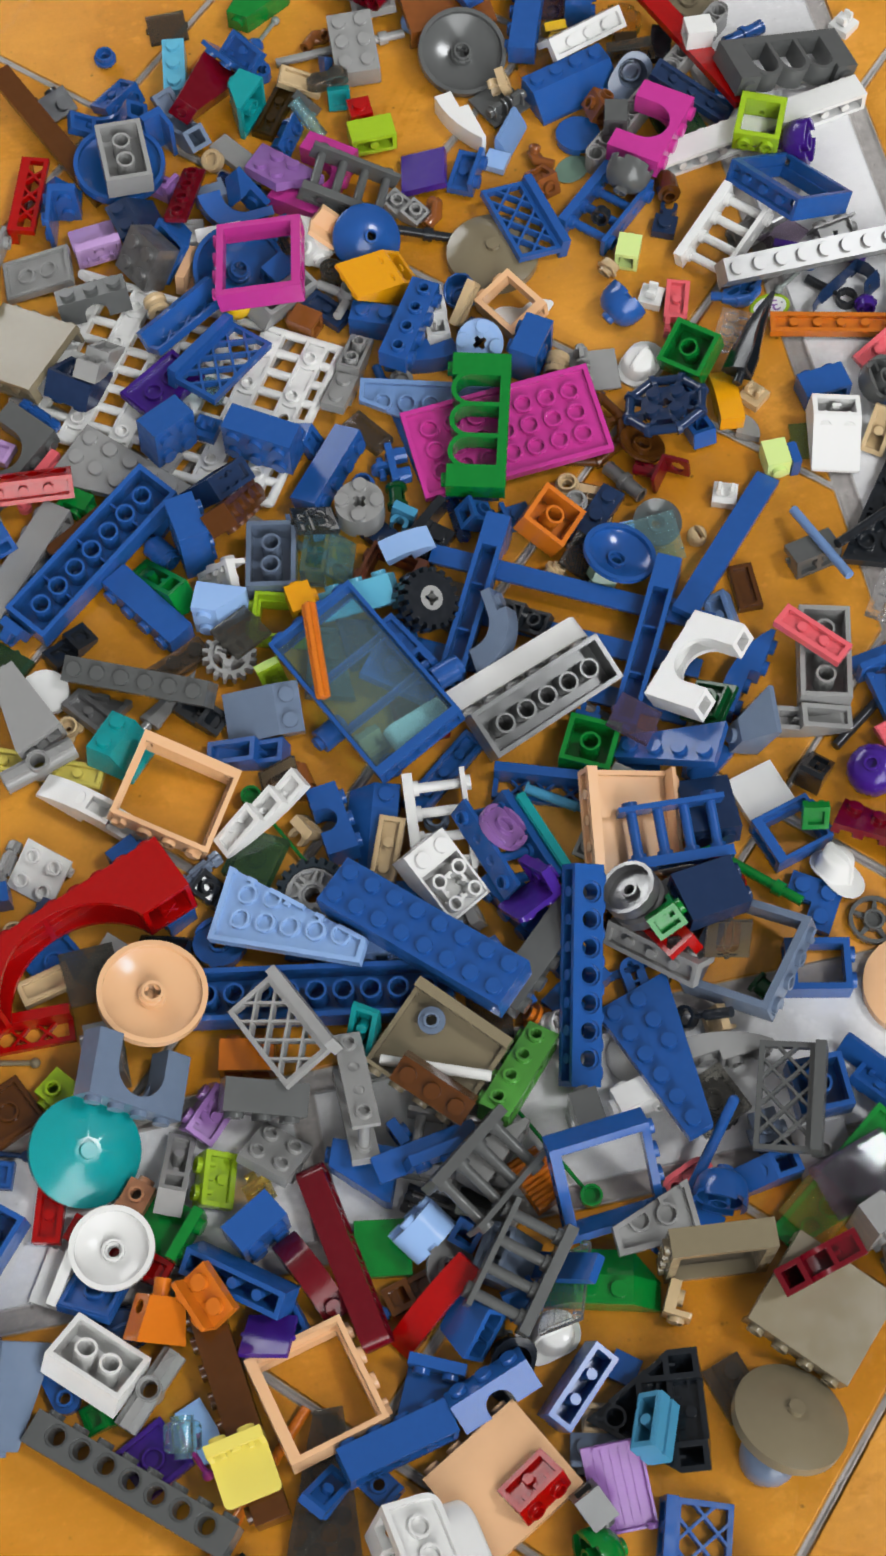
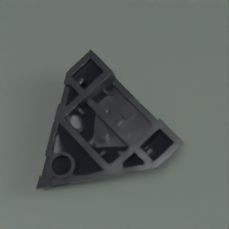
(681, 1377)

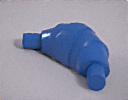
(738, 295)

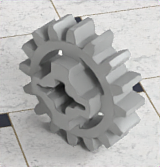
(231, 667)

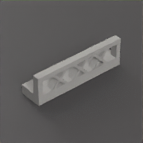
(639, 946)

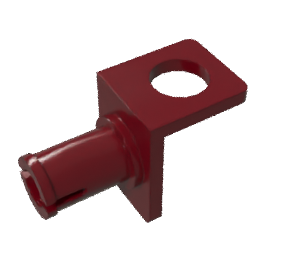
(658, 471)

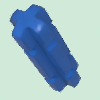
(40, 414)

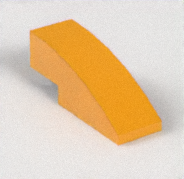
(726, 401)

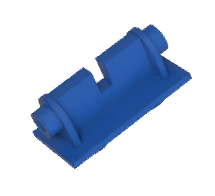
(288, 135)

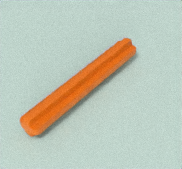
(315, 650)

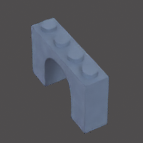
(100, 1080)

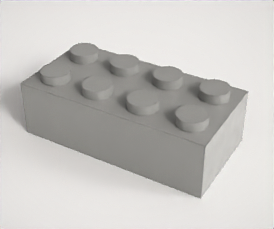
(816, 678)

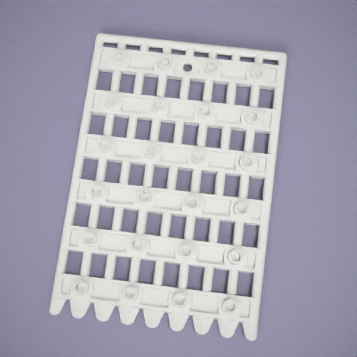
(245, 391)

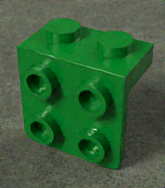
(175, 1233)

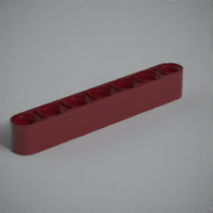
(345, 1258)

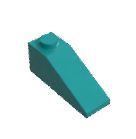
(368, 1022)

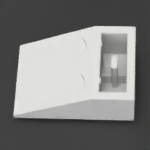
(834, 432)
(441, 875)

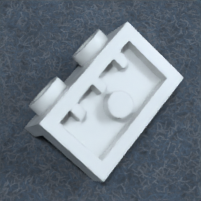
(222, 572)

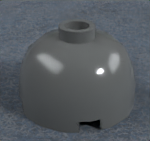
(627, 174)
(873, 379)

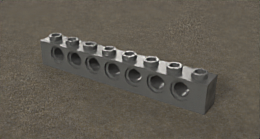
(40, 1437)

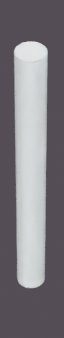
(448, 1069)

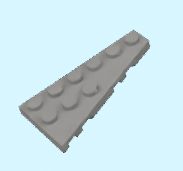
(103, 463)

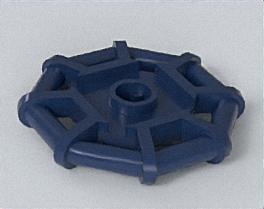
(678, 403)

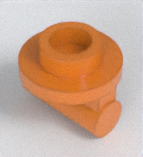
(534, 1014)

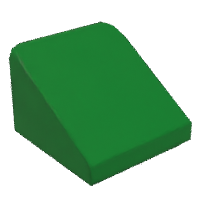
(95, 1420)

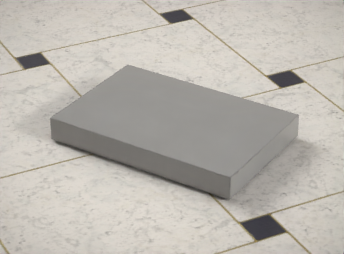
(38, 274)

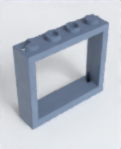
(785, 975)

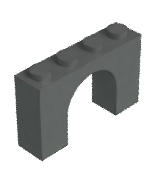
(34, 435)

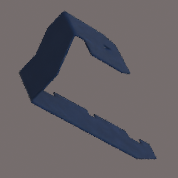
(856, 266)

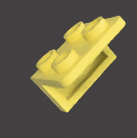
(243, 1466)

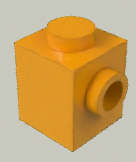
(296, 594)

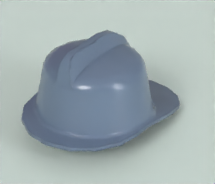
(629, 74)

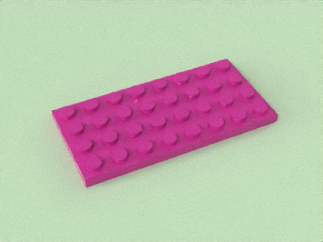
(551, 424)

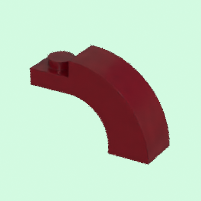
(820, 1261)
(310, 1275)

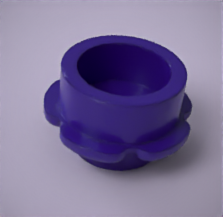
(865, 303)

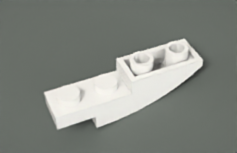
(81, 804)

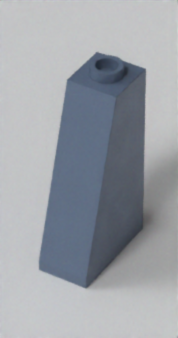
(18, 1389)

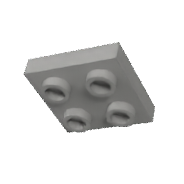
(274, 1154)

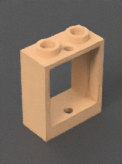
(498, 283)

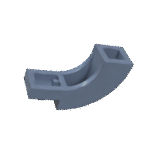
(188, 137)
(501, 632)

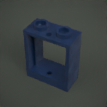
(221, 482)

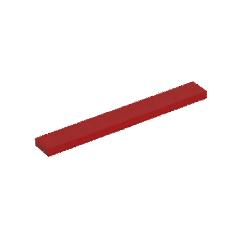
(671, 22)

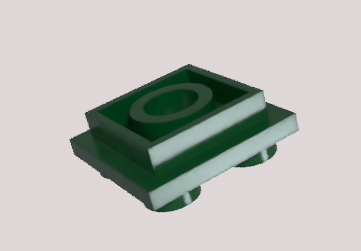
(724, 696)

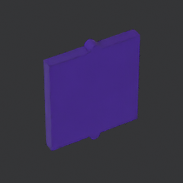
(267, 1337)

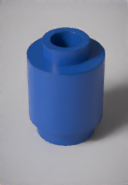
(161, 552)
(447, 671)
(326, 736)

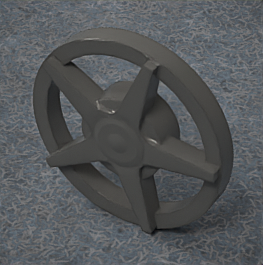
(872, 920)

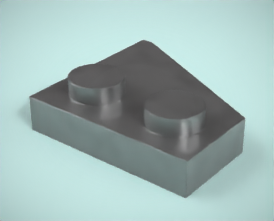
(92, 708)

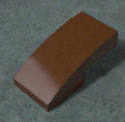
(405, 1292)

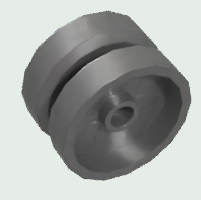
(632, 893)

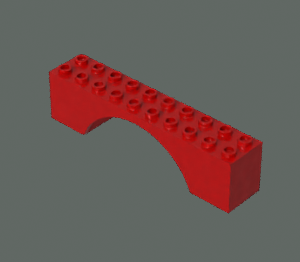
(133, 891)

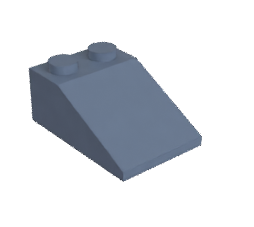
(264, 711)

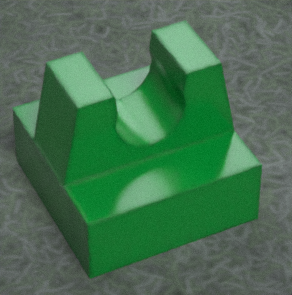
(815, 815)

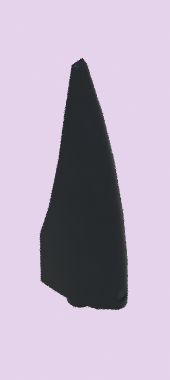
(746, 350)

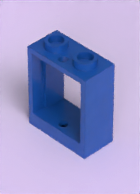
(768, 843)
(826, 989)

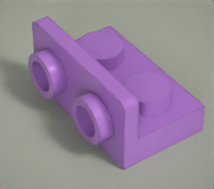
(202, 1119)

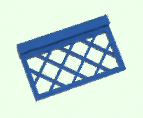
(541, 215)
(204, 351)
(670, 1521)

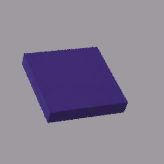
(424, 171)
(150, 1452)

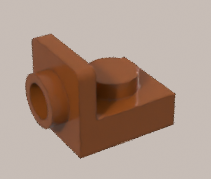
(546, 179)

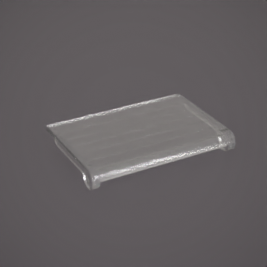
(565, 1302)

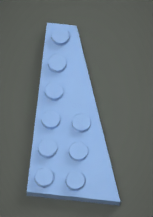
(272, 922)

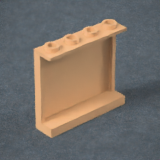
(602, 793)
(485, 1463)

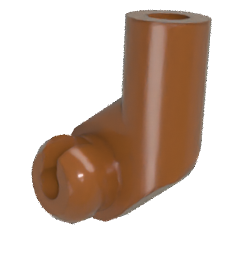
(315, 38)
(536, 157)
(436, 212)

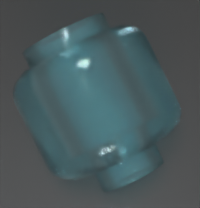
(182, 1436)

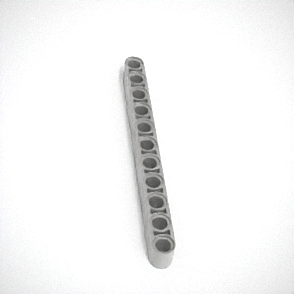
(596, 150)

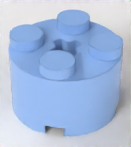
(482, 328)
(422, 1229)

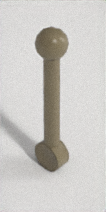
(34, 1062)

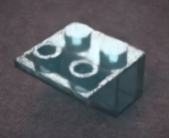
(327, 559)

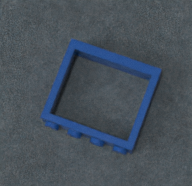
(755, 178)
(590, 1135)

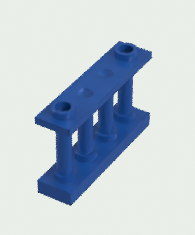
(582, 204)
(692, 853)
(489, 855)

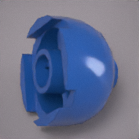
(620, 306)
(721, 1190)

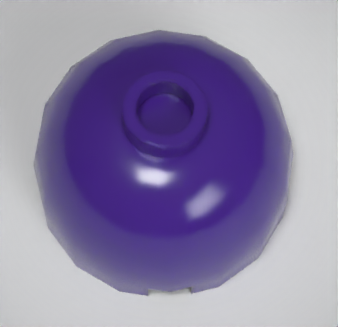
(797, 139)
(868, 770)

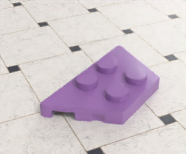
(277, 169)

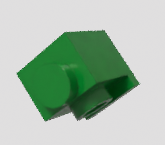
(80, 505)

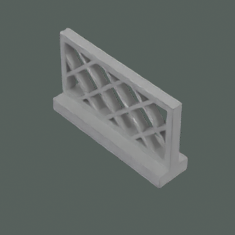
(304, 1016)

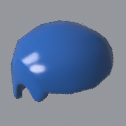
(453, 288)

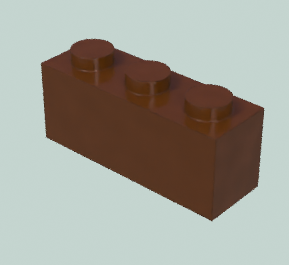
(434, 1087)

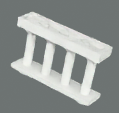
(712, 216)
(416, 814)

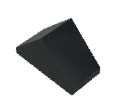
(813, 772)

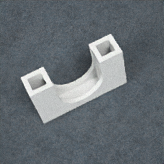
(700, 635)

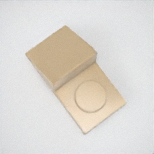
(875, 434)

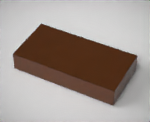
(744, 587)

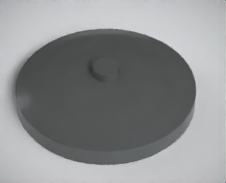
(461, 51)

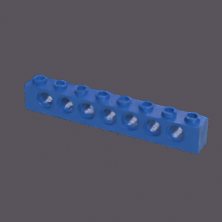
(572, 986)

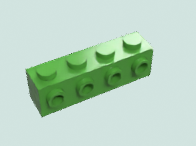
(518, 1072)

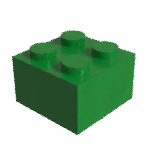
(690, 350)
(588, 743)

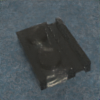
(723, 1380)

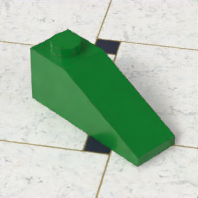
(167, 584)

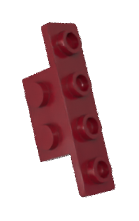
(184, 195)

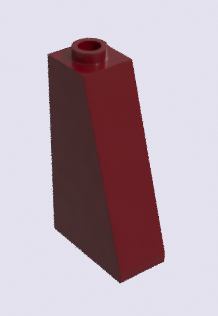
(202, 89)

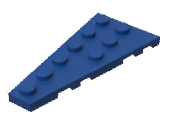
(654, 1041)

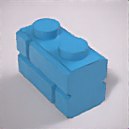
(655, 1427)

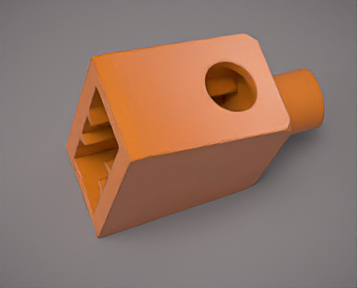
(157, 1317)

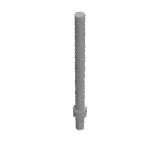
(381, 38)

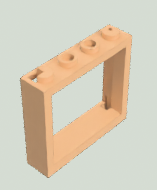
(191, 759)
(304, 1341)

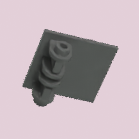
(497, 108)

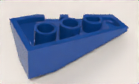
(366, 807)

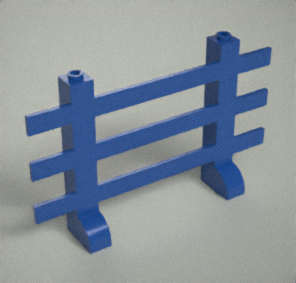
(486, 566)

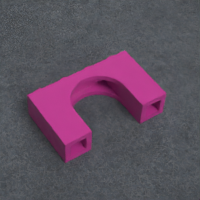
(667, 106)
(286, 200)

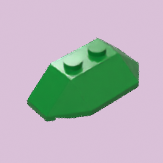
(624, 1285)

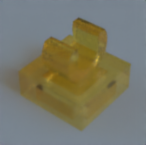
(256, 1185)

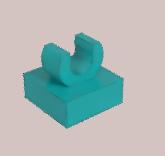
(337, 97)

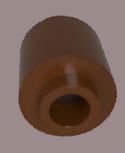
(667, 187)

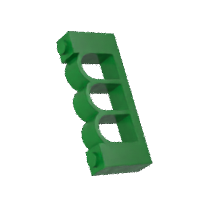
(486, 371)

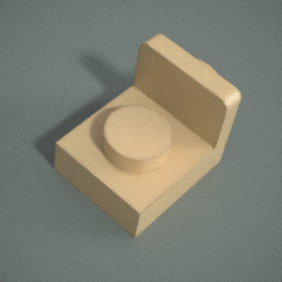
(673, 1299)

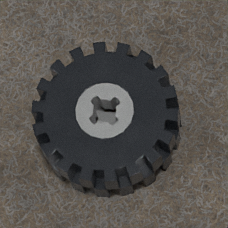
(416, 609)

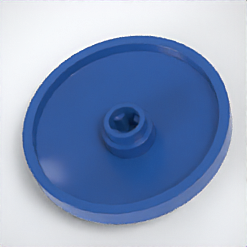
(90, 173)
(242, 260)

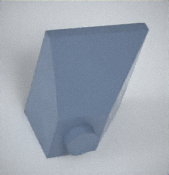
(755, 725)

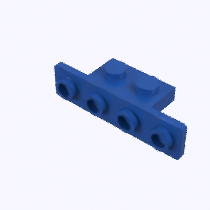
(871, 1068)
(419, 1154)

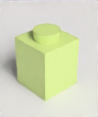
(628, 251)
(775, 457)

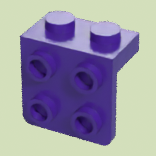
(536, 894)

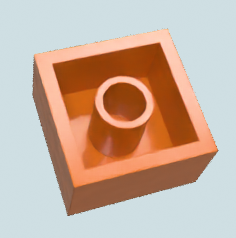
(549, 519)

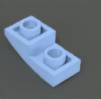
(406, 543)

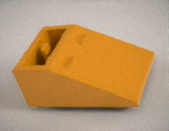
(376, 276)

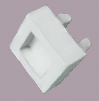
(844, 23)
(651, 296)
(724, 495)

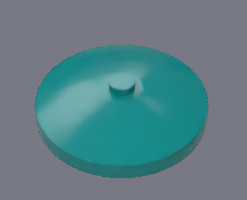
(83, 1153)

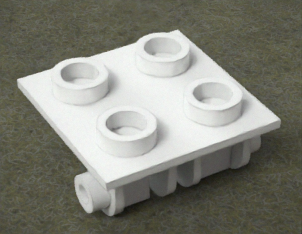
(39, 872)

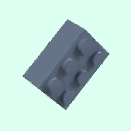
(270, 556)

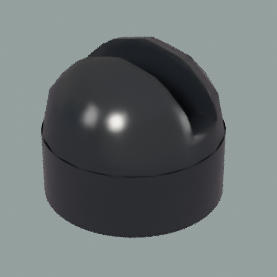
(604, 219)

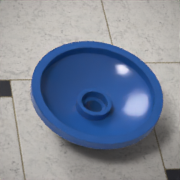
(354, 224)
(619, 553)

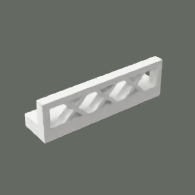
(584, 33)

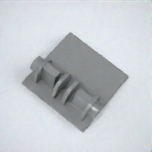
(600, 364)

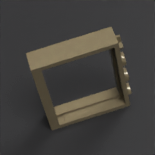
(718, 1249)

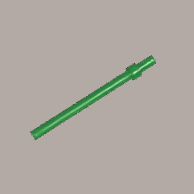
(776, 887)

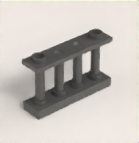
(317, 195)
(460, 1163)
(548, 1264)

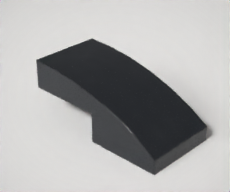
(74, 643)
(204, 719)

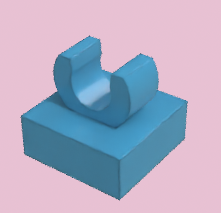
(403, 515)

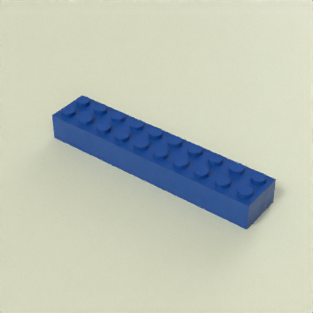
(324, 986)

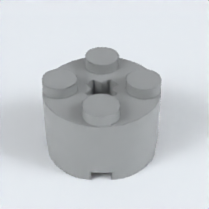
(360, 508)

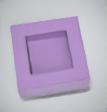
(7, 453)

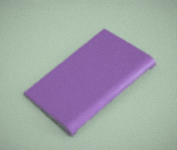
(624, 1482)

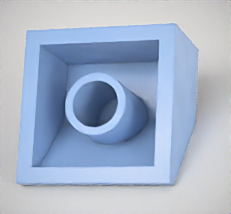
(215, 603)

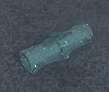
(306, 116)

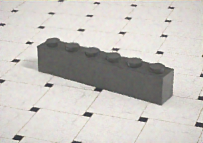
(139, 682)
(543, 953)

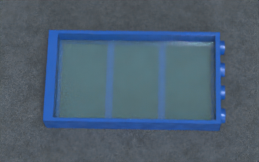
(377, 687)

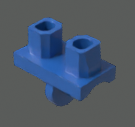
(389, 467)

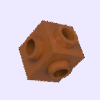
(594, 104)

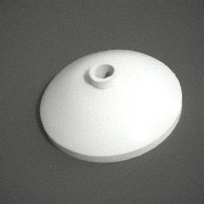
(108, 1229)

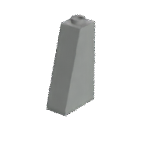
(26, 714)

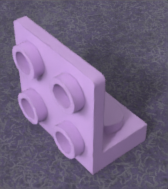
(95, 244)

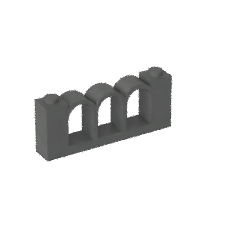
(736, 59)

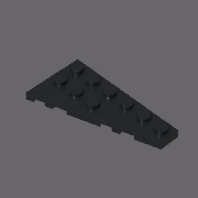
(870, 546)

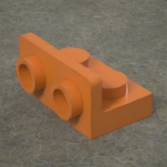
(205, 1297)

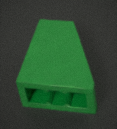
(249, 14)

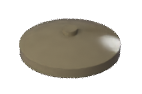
(483, 252)
(789, 1420)

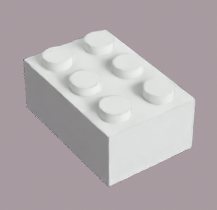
(95, 1364)

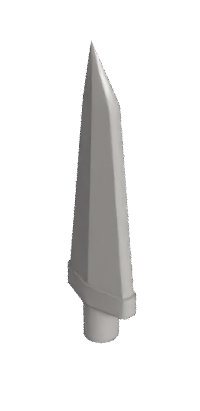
(158, 713)

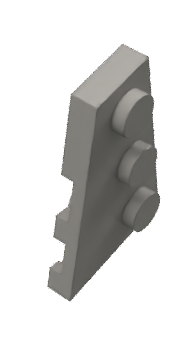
(650, 1224)

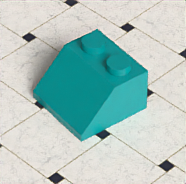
(246, 99)
(115, 746)

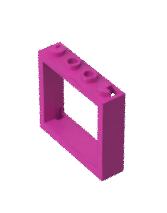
(261, 294)

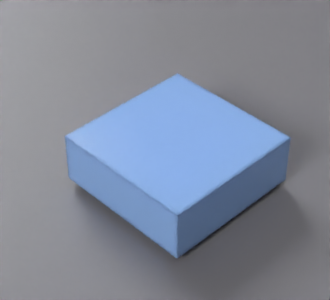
(497, 161)

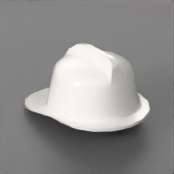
(639, 363)
(837, 870)
(554, 1344)

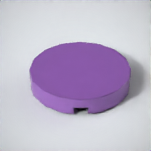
(503, 827)

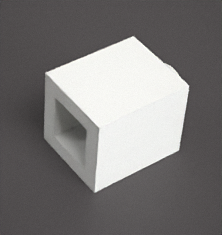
(698, 31)

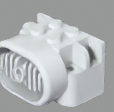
(426, 1528)

